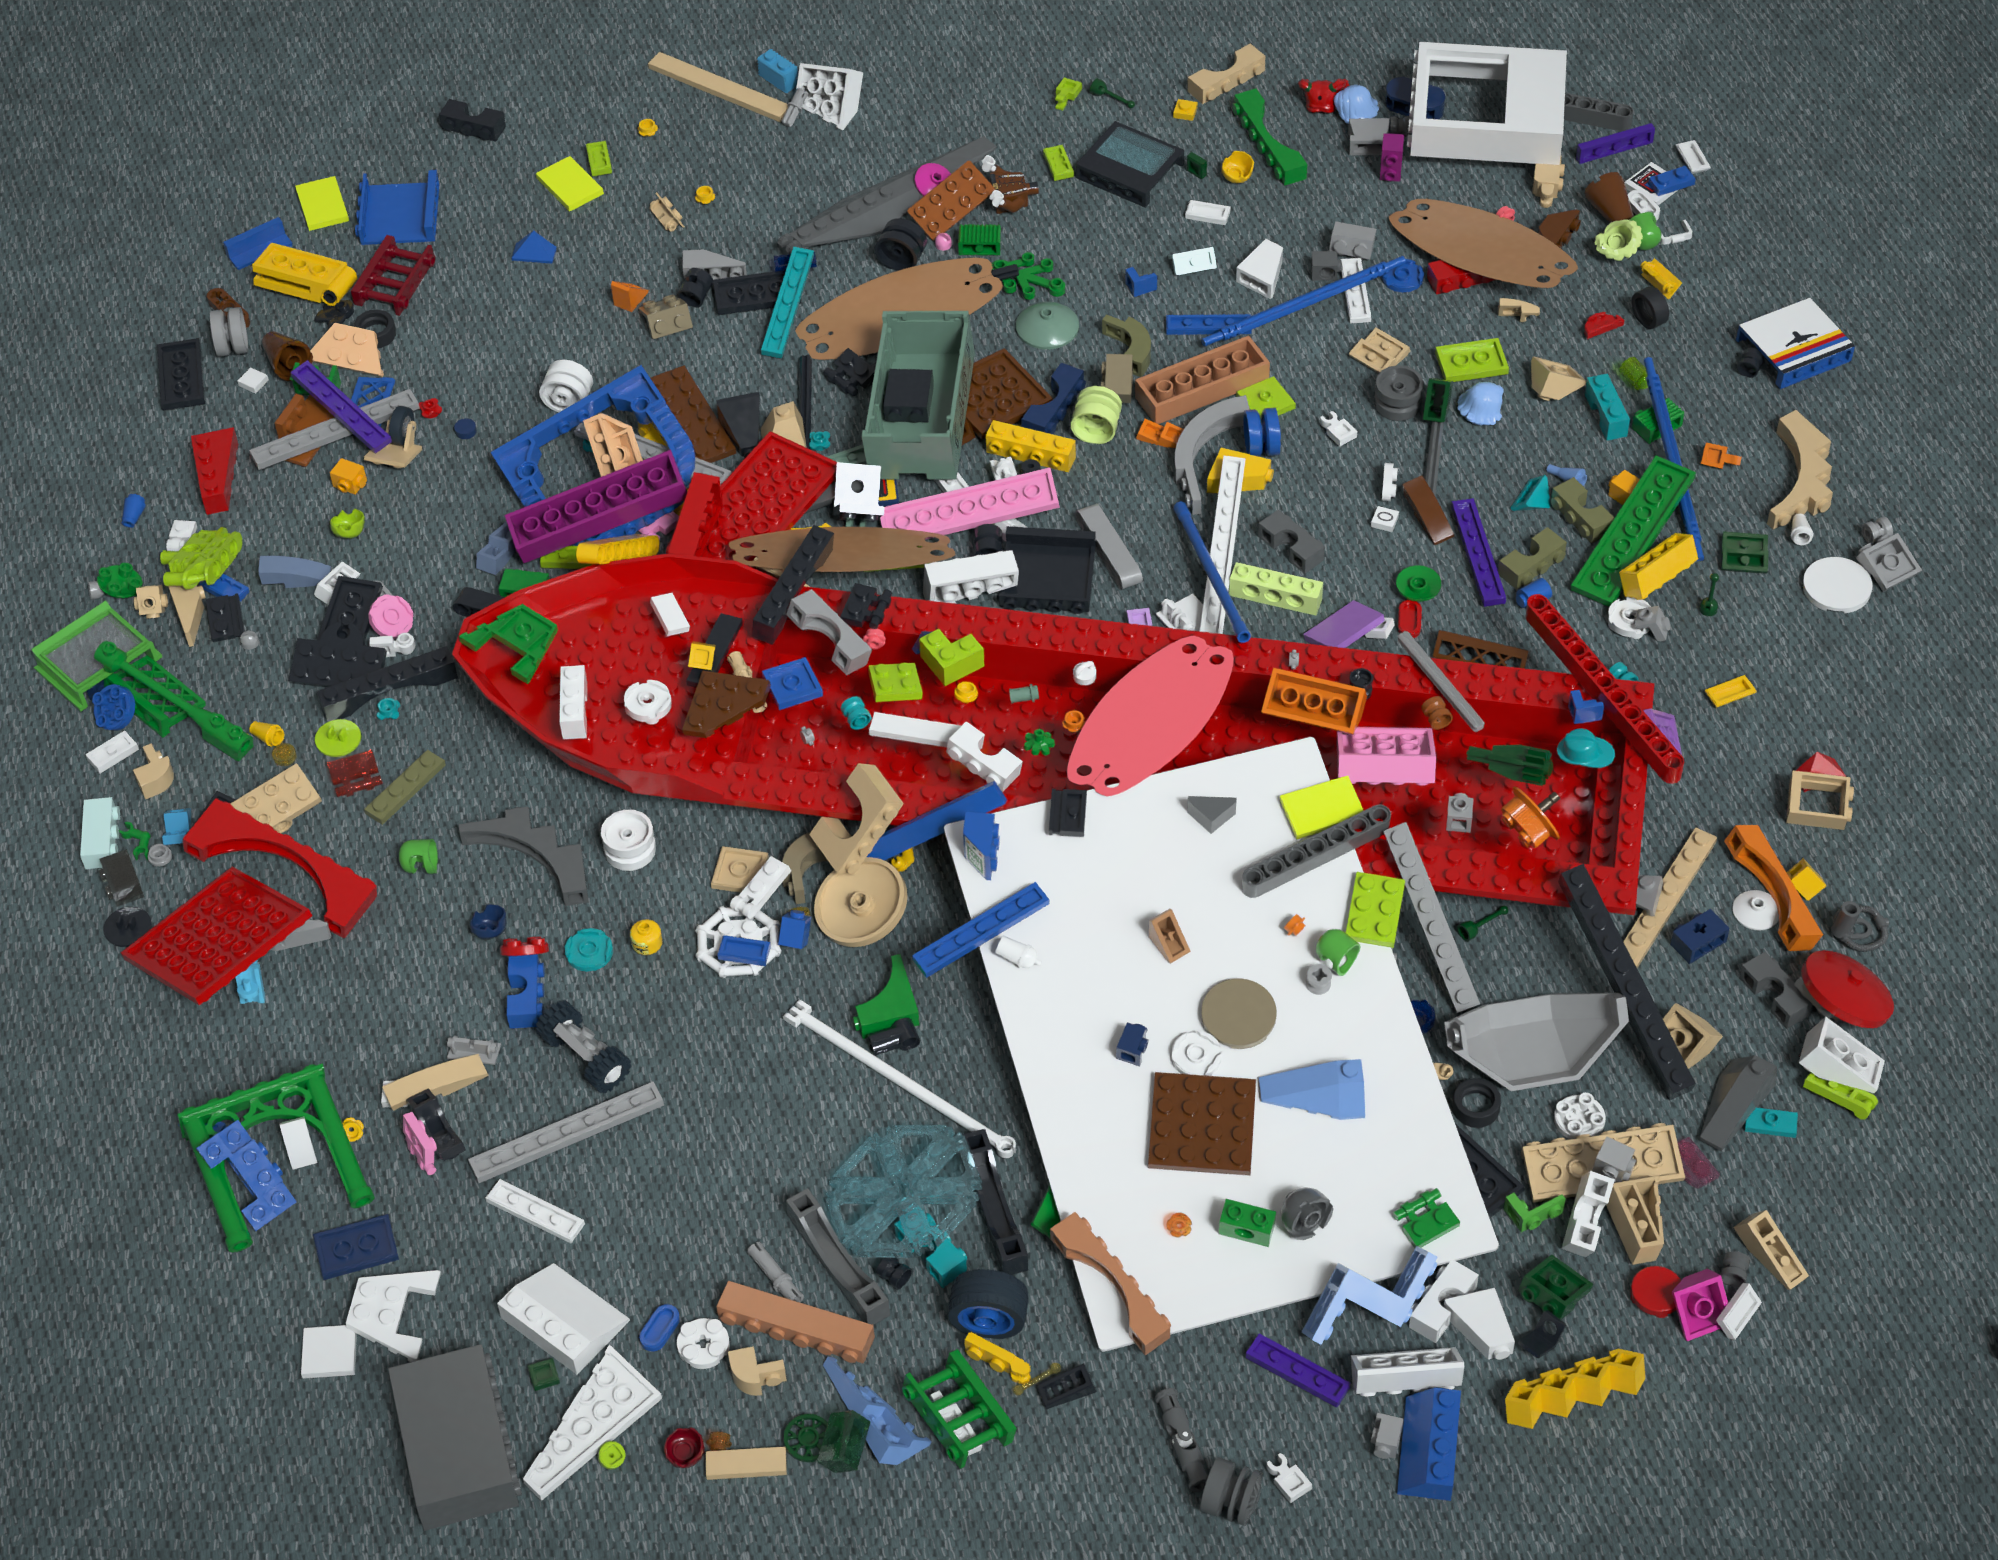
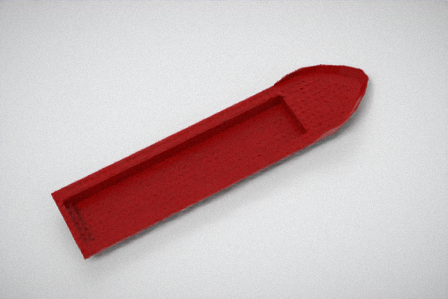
(764, 764)

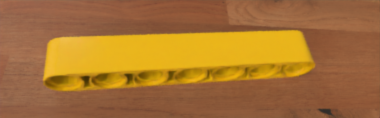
(617, 548)

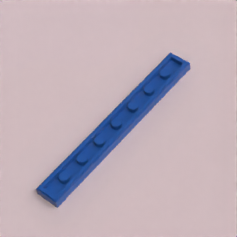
(933, 822)

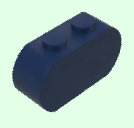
(1399, 98)

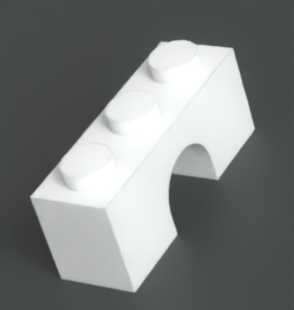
(572, 702)
(966, 747)
(1582, 1228)
(1429, 1316)

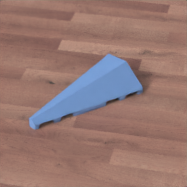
(887, 1434)

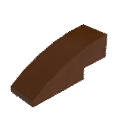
(1427, 510)

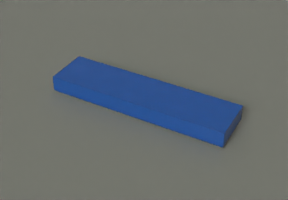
(1201, 323)

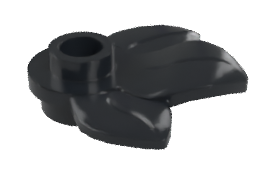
(336, 313)

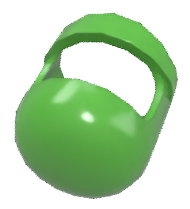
(1649, 230)
(421, 851)
(1336, 944)

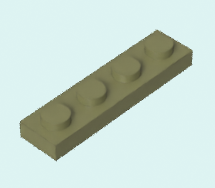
(404, 787)

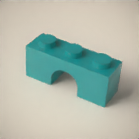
(1603, 396)
(945, 1262)

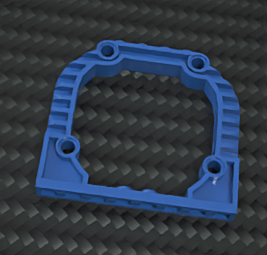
(629, 393)

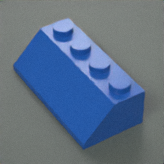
(1429, 1444)

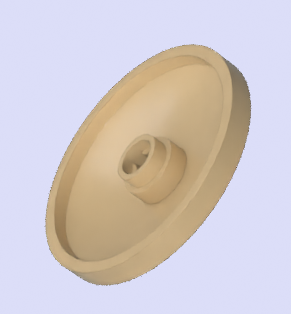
(862, 905)

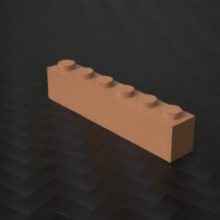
(795, 1322)

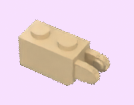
(1547, 182)

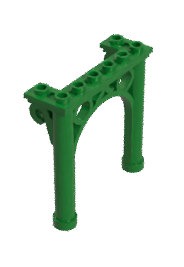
(307, 1083)

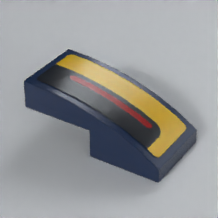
(888, 492)

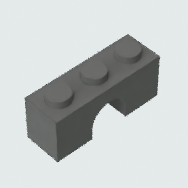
(1280, 529)
(1765, 974)

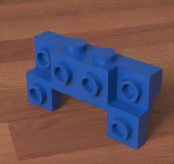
(253, 1169)

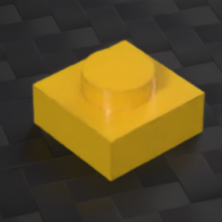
(1185, 110)

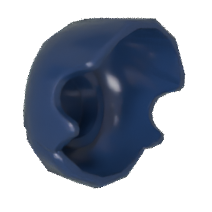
(489, 923)

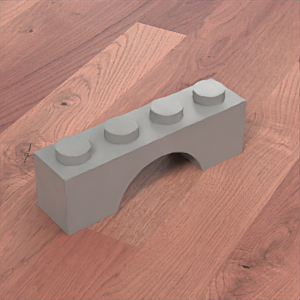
(812, 613)

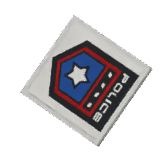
(1640, 182)

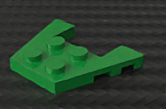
(521, 631)

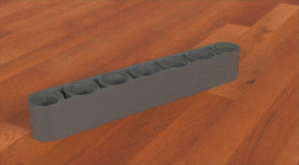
(1310, 860)

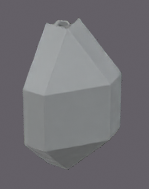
(1538, 1037)

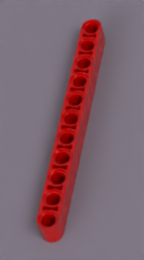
(1604, 688)

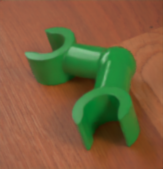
(143, 837)

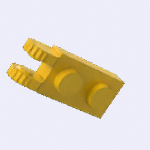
(997, 1357)

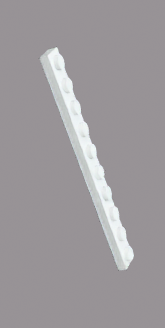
(1223, 540)

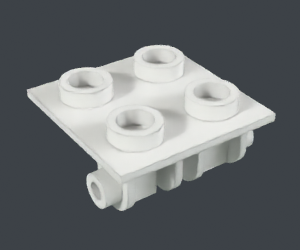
(1183, 614)

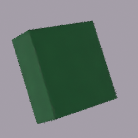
(1196, 165)
(543, 1374)

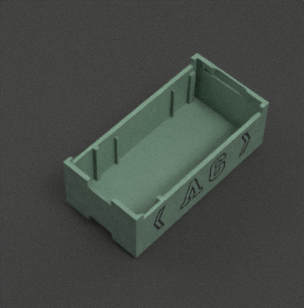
(926, 342)

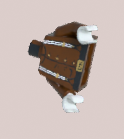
(1010, 187)

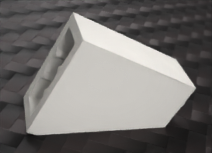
(1261, 268)
(1482, 1322)

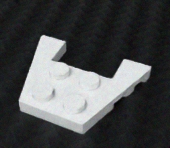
(380, 1305)

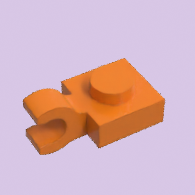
(1716, 455)

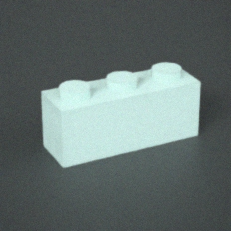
(99, 831)

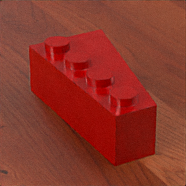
(215, 466)
(698, 516)

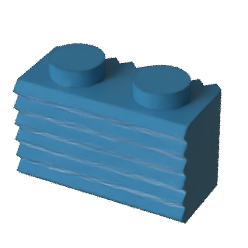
(778, 70)

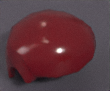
(684, 1447)

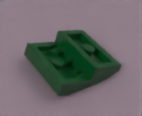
(1744, 552)

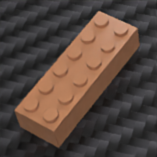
(1201, 380)

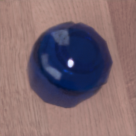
(1425, 1015)

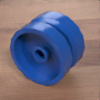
(1262, 432)

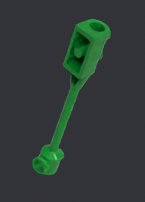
(214, 726)

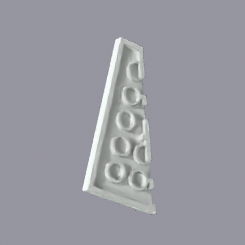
(599, 1413)

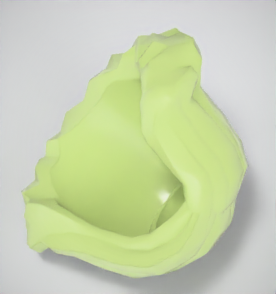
(1619, 240)

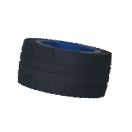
(988, 1304)

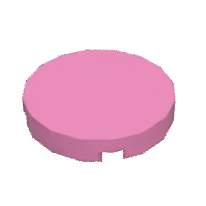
(390, 616)

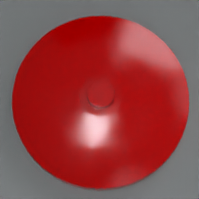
(1847, 989)

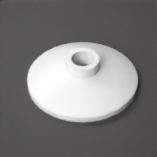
(1752, 916)

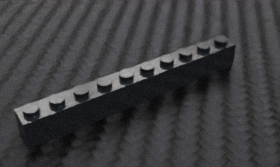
(1626, 980)

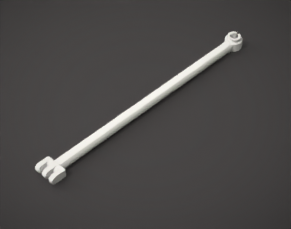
(803, 1016)

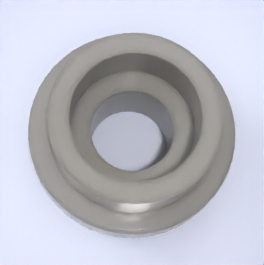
(157, 850)

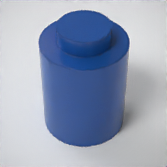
(1538, 586)

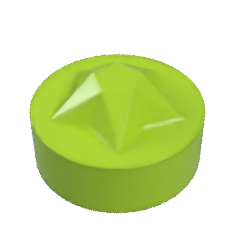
(611, 1455)

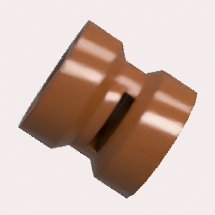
(1435, 710)

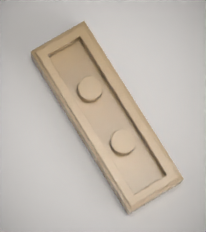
(746, 1463)

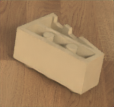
(1637, 1218)

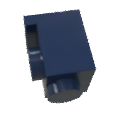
(1132, 1044)

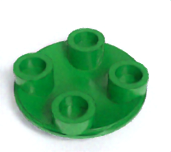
(119, 580)

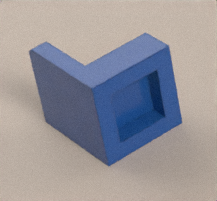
(1141, 284)
(1586, 710)

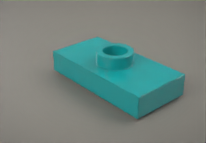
(1772, 1122)

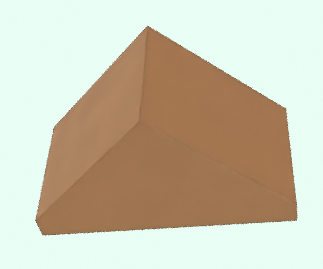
(1167, 936)

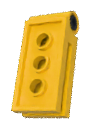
(303, 274)

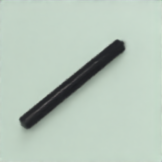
(805, 390)

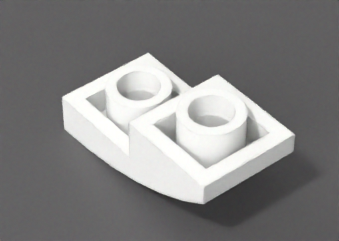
(298, 1143)

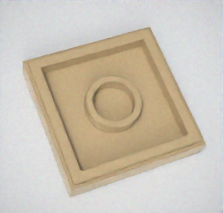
(737, 868)

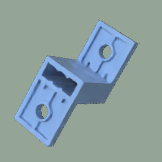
(1391, 1305)

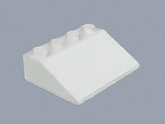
(561, 1316)

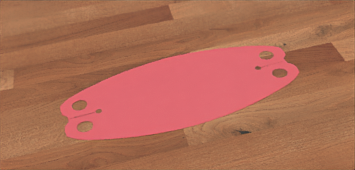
(1150, 715)

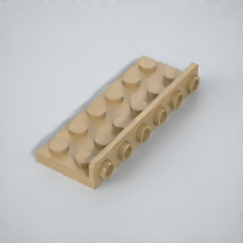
(1559, 1165)

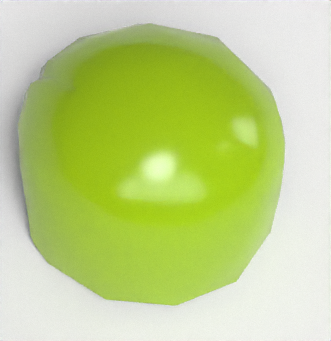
(348, 525)

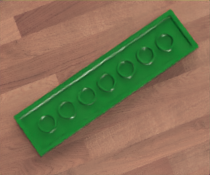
(1633, 529)

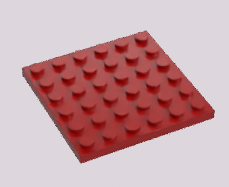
(216, 935)

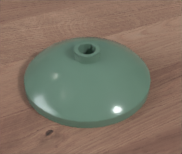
(1047, 325)

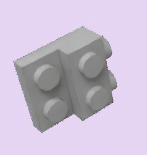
(1888, 561)

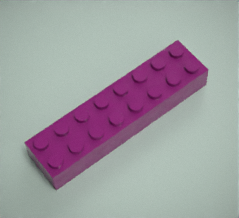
(596, 506)

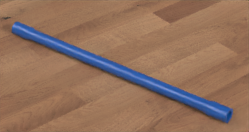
(1238, 626)

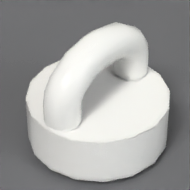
(1084, 673)

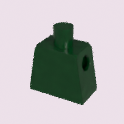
(1437, 398)

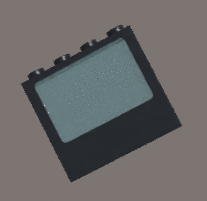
(1128, 163)

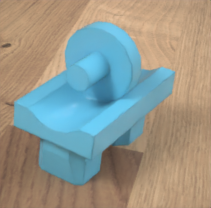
(250, 985)

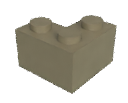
(1118, 375)

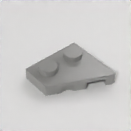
(1648, 893)

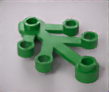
(1056, 285)

